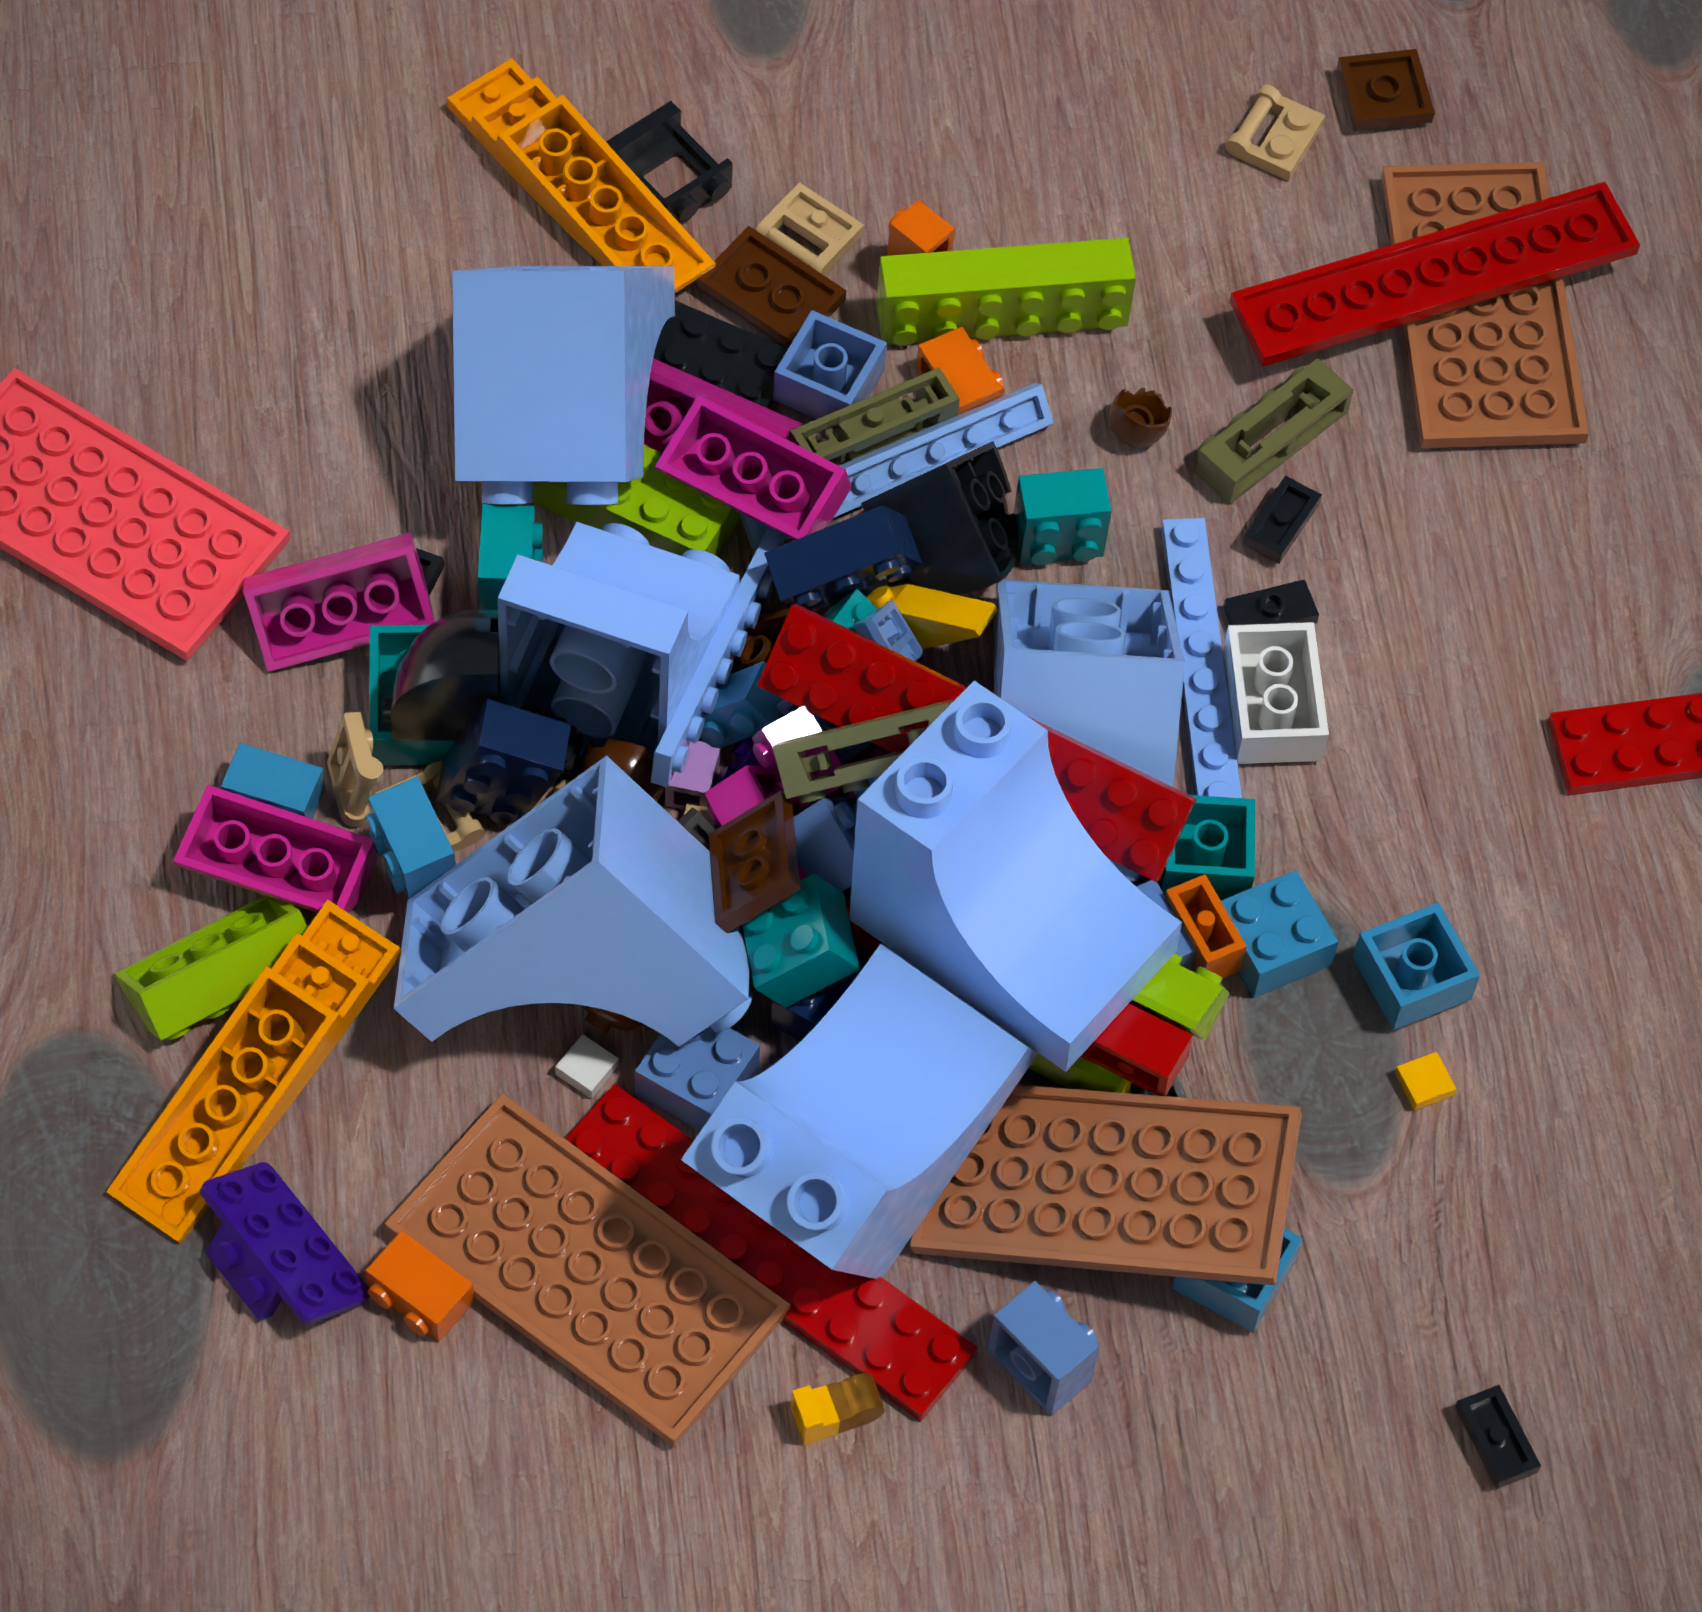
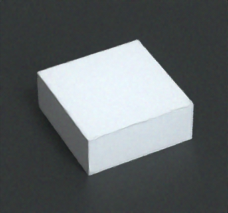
(587, 1066)

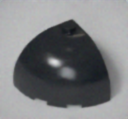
(958, 522)
(445, 677)

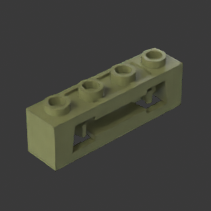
(880, 419)
(1226, 459)
(797, 768)

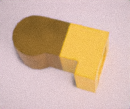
(835, 1407)

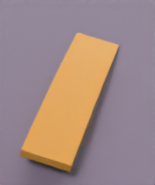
(575, 174)
(255, 1068)

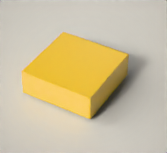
(1425, 1081)

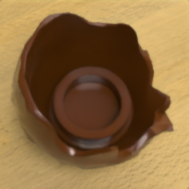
(1139, 417)

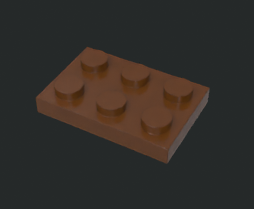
(769, 286)
(754, 862)

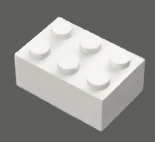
(1275, 693)

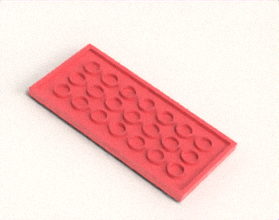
(122, 520)

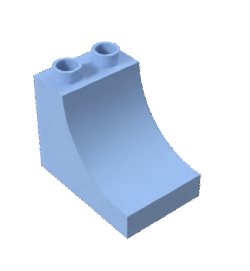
(554, 376)
(609, 632)
(1094, 668)
(997, 885)
(580, 906)
(863, 1117)

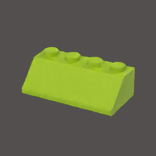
(209, 967)
(1184, 996)

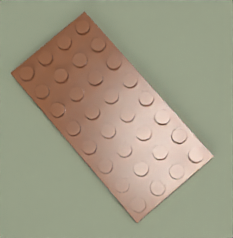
(1498, 365)
(1123, 1186)
(590, 1269)

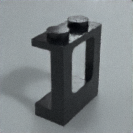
(660, 138)

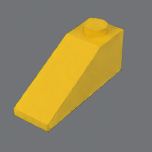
(936, 615)

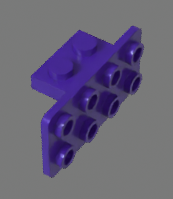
(276, 1249)

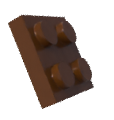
(1385, 90)

